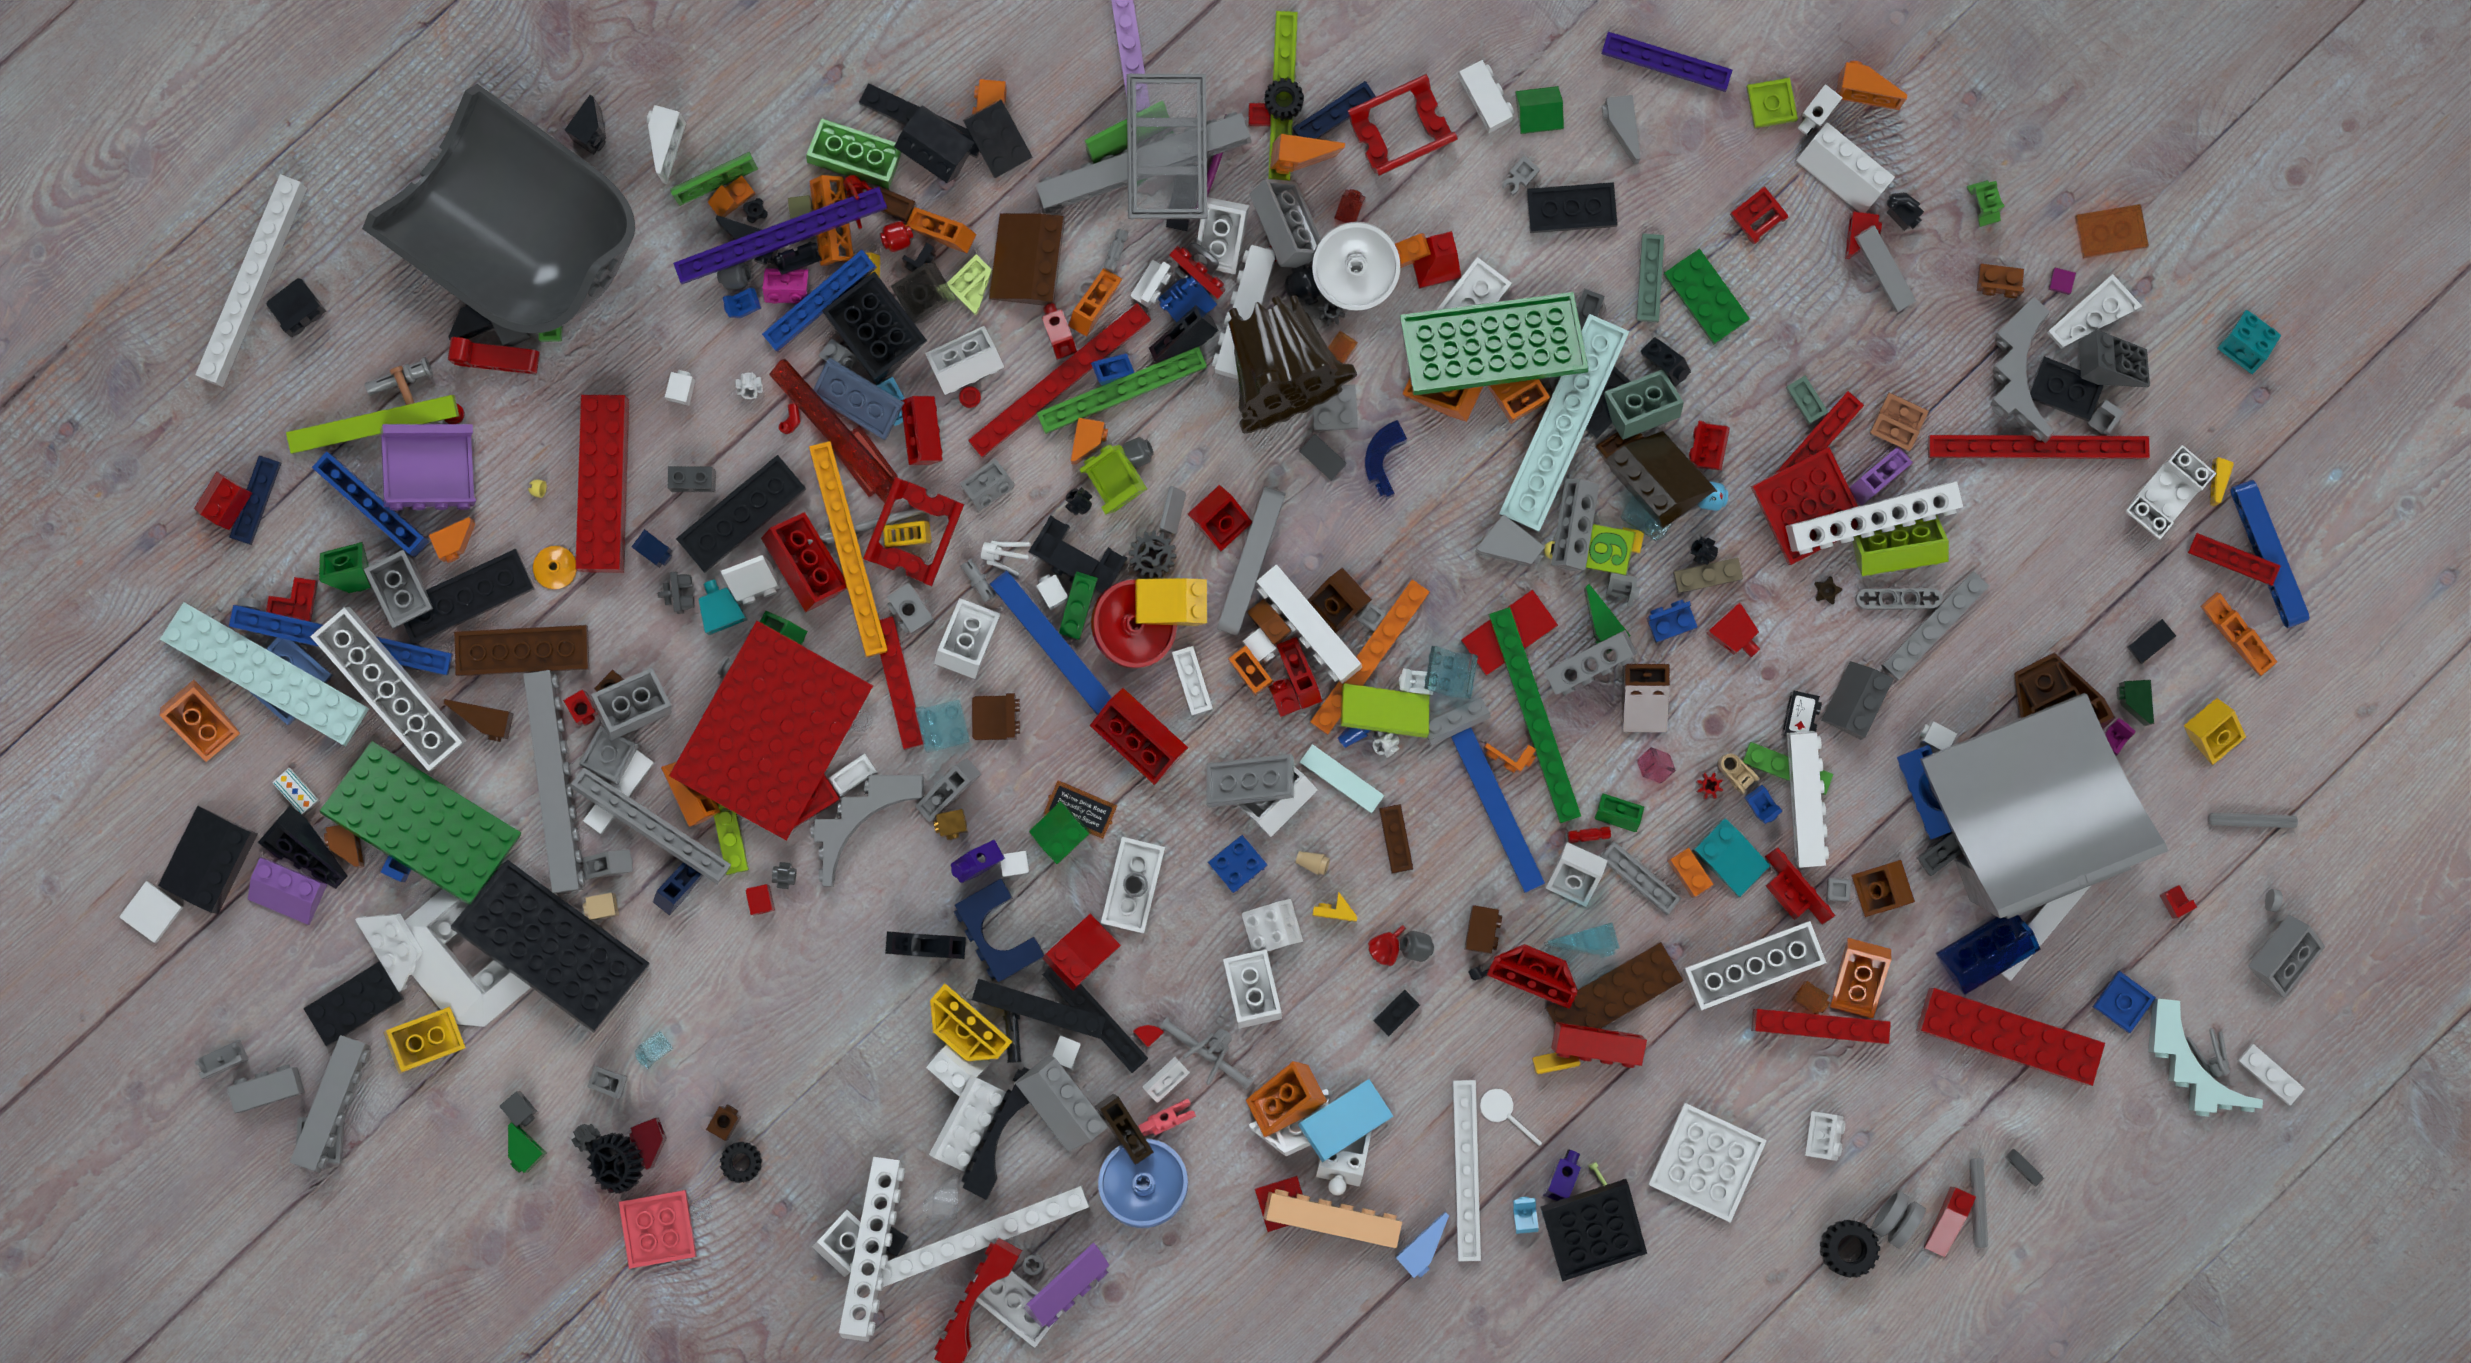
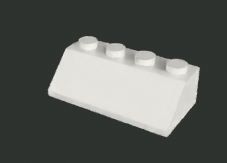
(1845, 169)

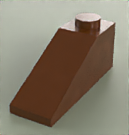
(486, 720)

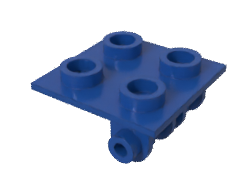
(1184, 296)
(1237, 863)

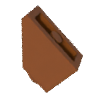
(1269, 621)
(344, 845)

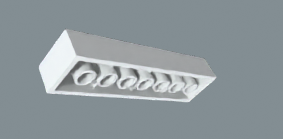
(388, 688)

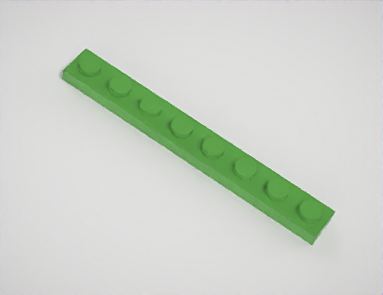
(1122, 390)

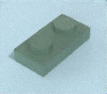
(1807, 400)

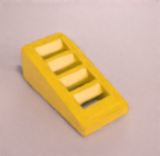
(2219, 482)
(925, 534)

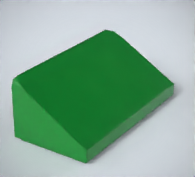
(1619, 813)

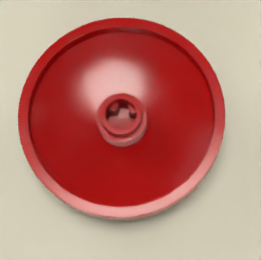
(1119, 635)

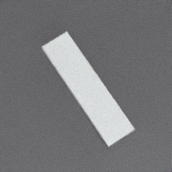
(634, 774)

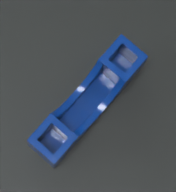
(1920, 788)

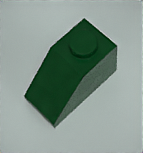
(2137, 699)

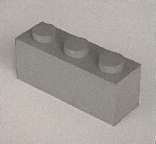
(265, 1088)

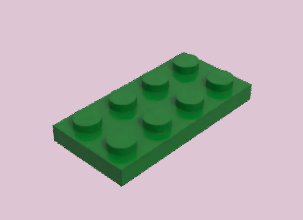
(1706, 296)

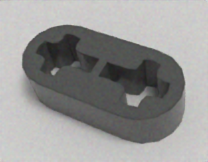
(2024, 1167)

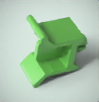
(1988, 200)

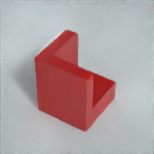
(760, 899)
(2177, 902)

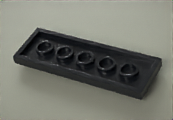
(741, 513)
(471, 595)

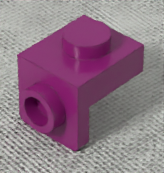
(2118, 734)

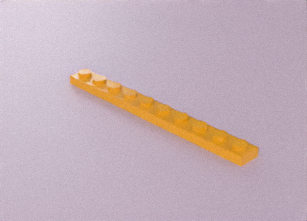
(848, 549)

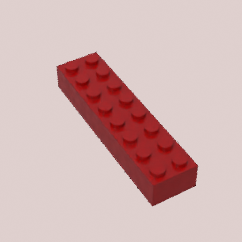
(602, 483)
(2010, 1036)

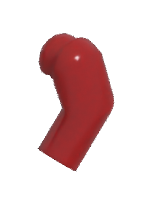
(792, 421)

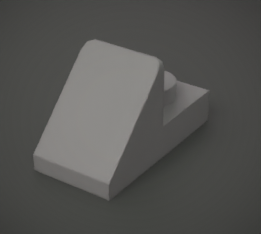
(607, 1082)

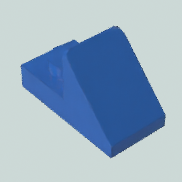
(1112, 368)

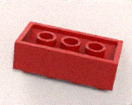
(805, 567)
(1138, 736)

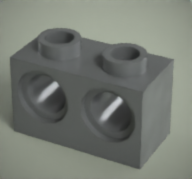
(691, 479)

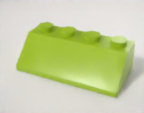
(1902, 548)

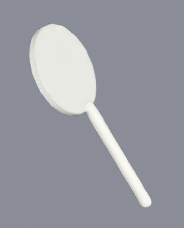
(1498, 1106)

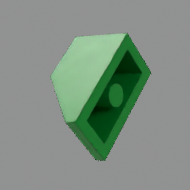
(523, 1149)

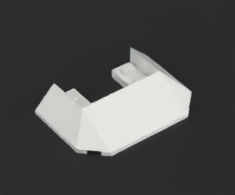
(446, 980)

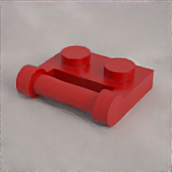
(1754, 209)

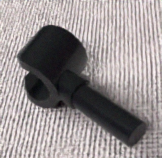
(1476, 973)

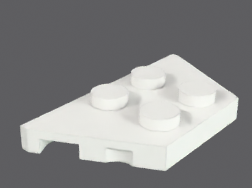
(392, 945)
(1291, 1137)

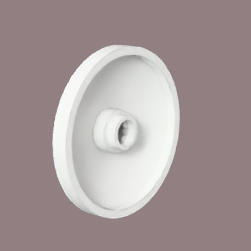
(1356, 266)

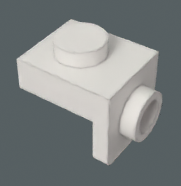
(1413, 682)

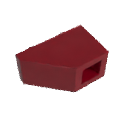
(649, 1139)

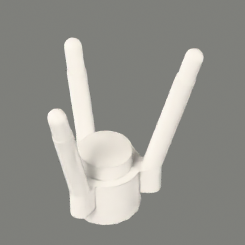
(993, 551)

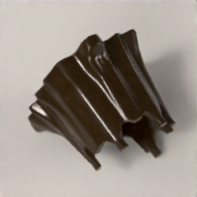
(1282, 365)

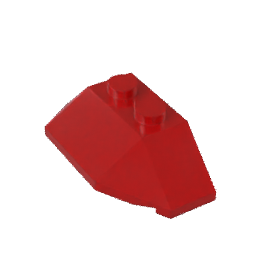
(1535, 973)

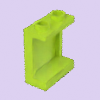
(1114, 478)

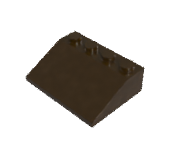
(1660, 477)

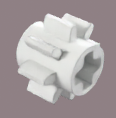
(748, 385)
(1385, 743)

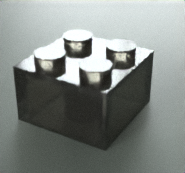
(923, 292)

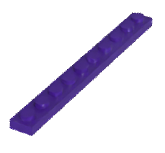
(779, 235)

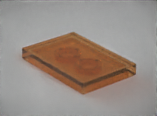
(2111, 231)

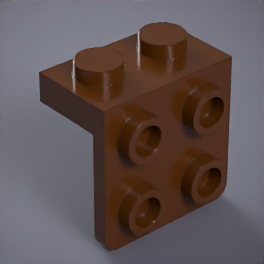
(995, 717)

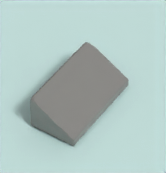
(1172, 510)

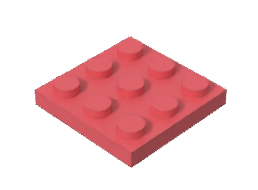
(657, 1229)

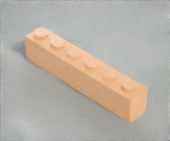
(1331, 1219)

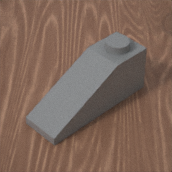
(1622, 122)
(948, 789)

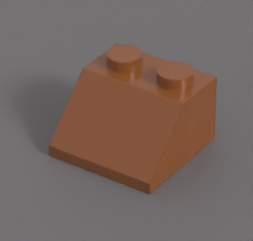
(1883, 888)

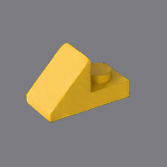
(1342, 911)

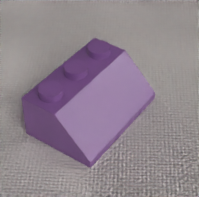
(285, 890)

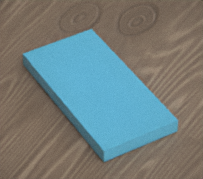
(1345, 1120)

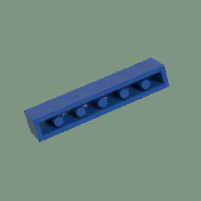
(370, 504)

